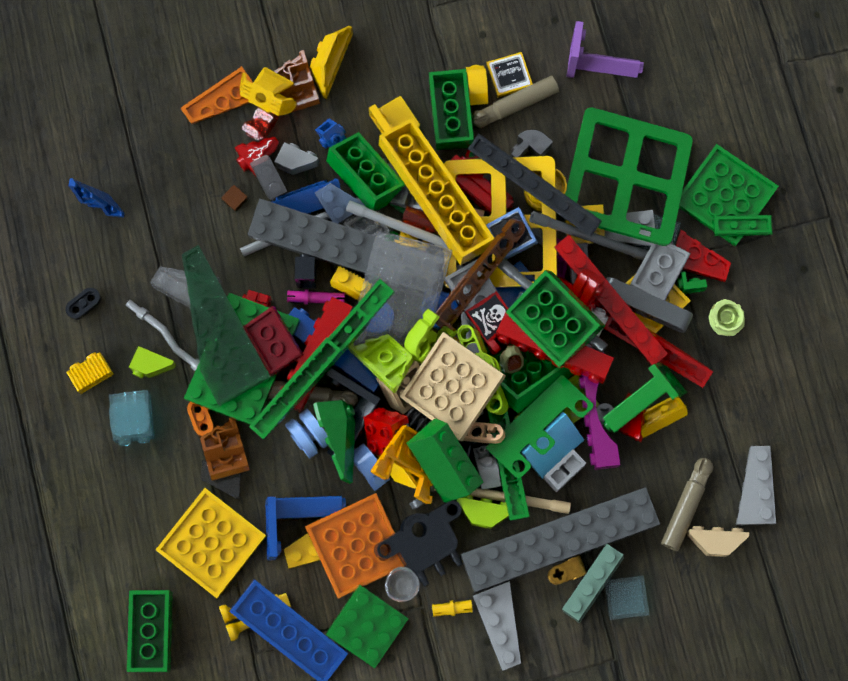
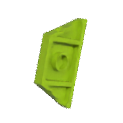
(384, 359)

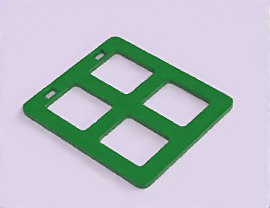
(629, 176)

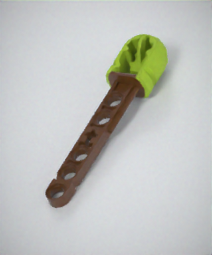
(421, 336)

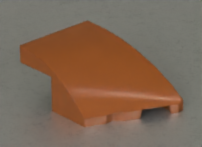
(303, 86)
(224, 451)

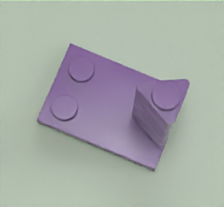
(596, 62)

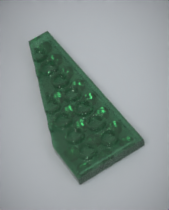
(223, 346)

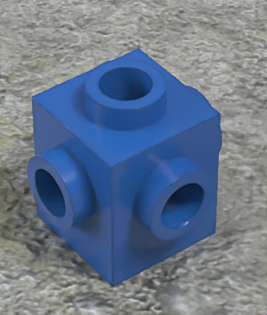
(330, 133)

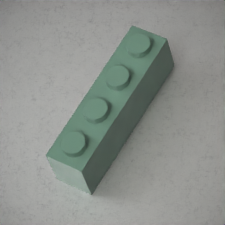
(593, 583)

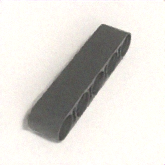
(652, 306)

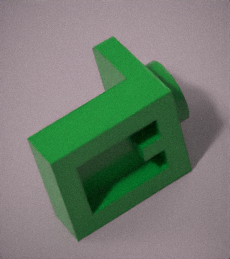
(693, 286)

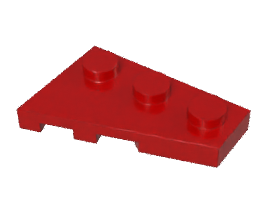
(702, 260)

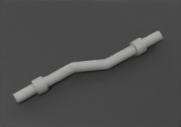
(143, 314)

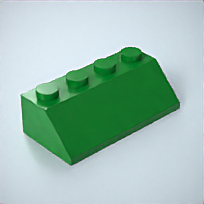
(364, 171)
(444, 461)

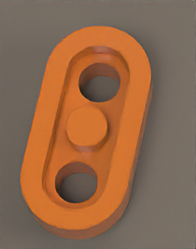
(200, 419)

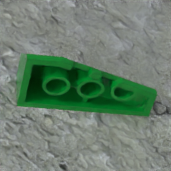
(340, 428)

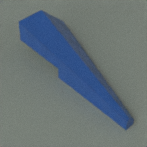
(95, 198)

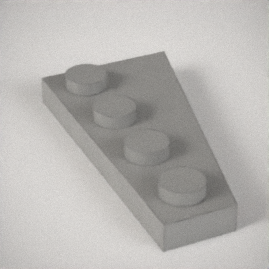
(641, 217)
(757, 497)
(499, 621)

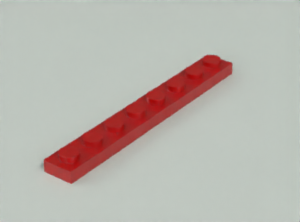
(613, 303)

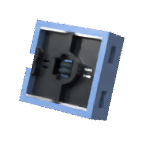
(526, 240)

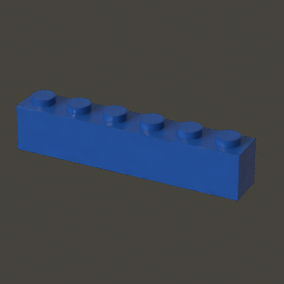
(347, 363)

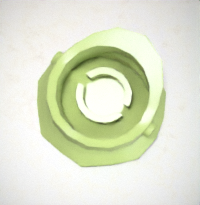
(726, 318)

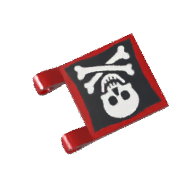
(487, 317)

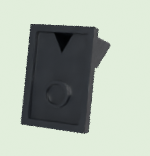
(365, 406)

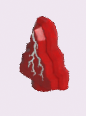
(255, 150)

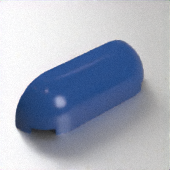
(304, 198)

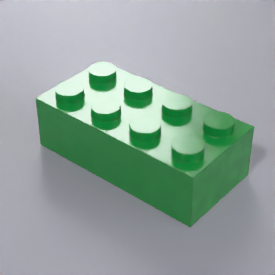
(451, 109)
(149, 631)

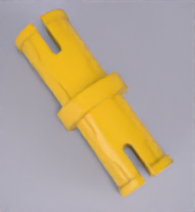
(452, 608)

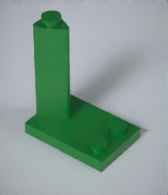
(662, 382)

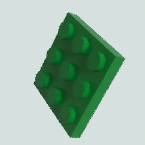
(366, 626)

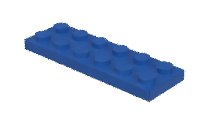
(288, 632)

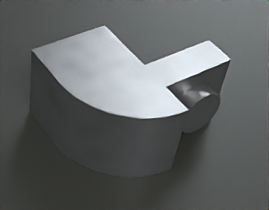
(533, 142)

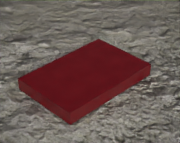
(273, 341)

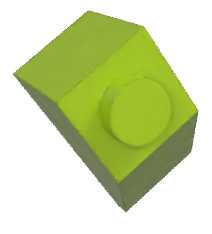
(149, 363)

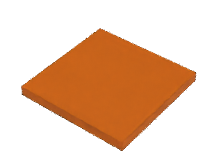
(347, 545)

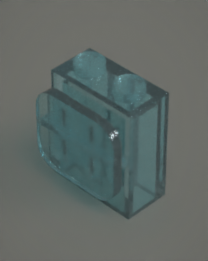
(131, 417)

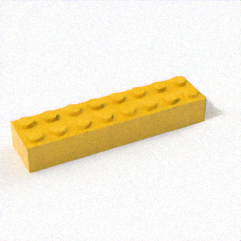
(436, 191)

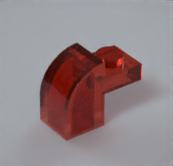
(260, 125)

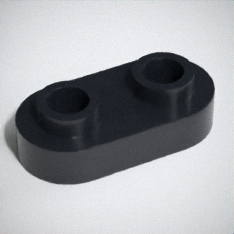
(81, 301)

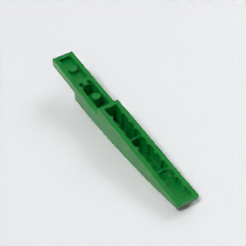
(322, 359)
(511, 486)

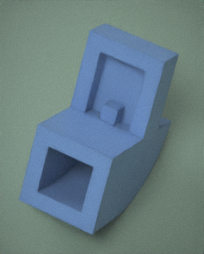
(364, 461)

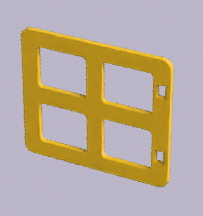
(543, 164)

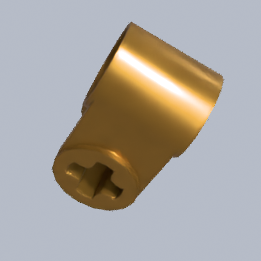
(569, 569)

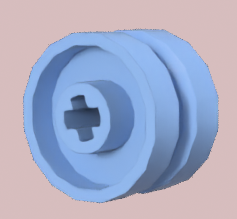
(306, 434)

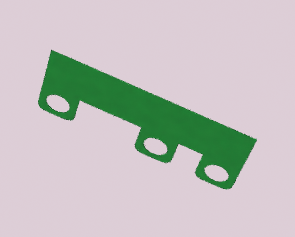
(530, 423)

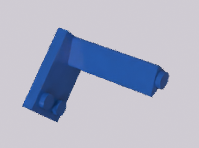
(295, 508)

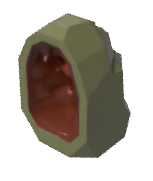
(511, 359)

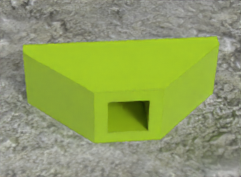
(483, 512)

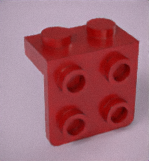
(381, 428)

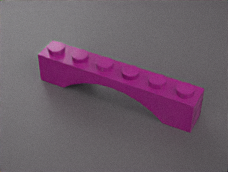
(604, 450)

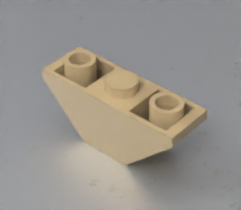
(717, 541)

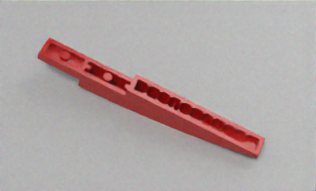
(675, 359)

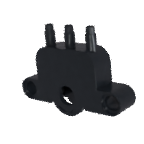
(428, 549)

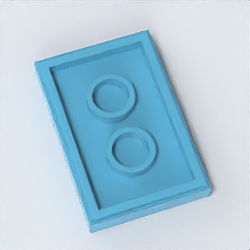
(566, 439)

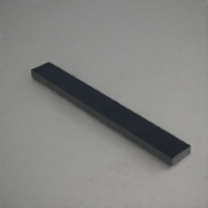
(535, 185)

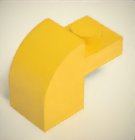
(477, 85)

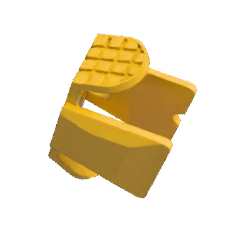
(265, 92)

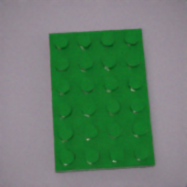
(252, 402)

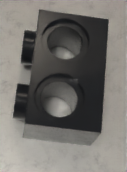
(305, 271)

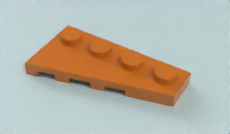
(217, 99)

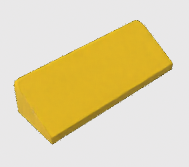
(663, 415)

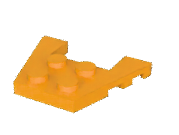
(401, 455)

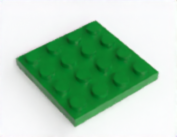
(725, 188)

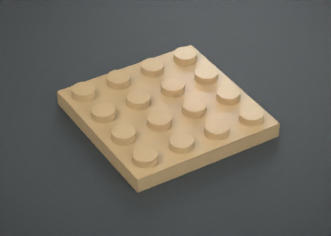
(453, 385)

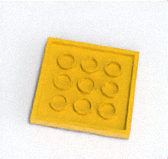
(211, 543)

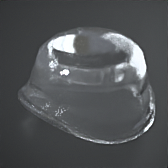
(402, 584)

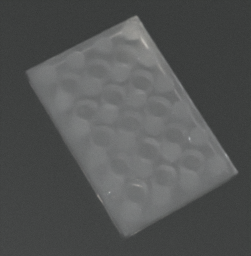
(414, 273)

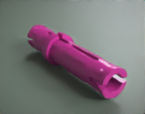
(313, 297)

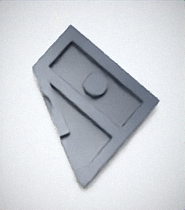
(335, 202)

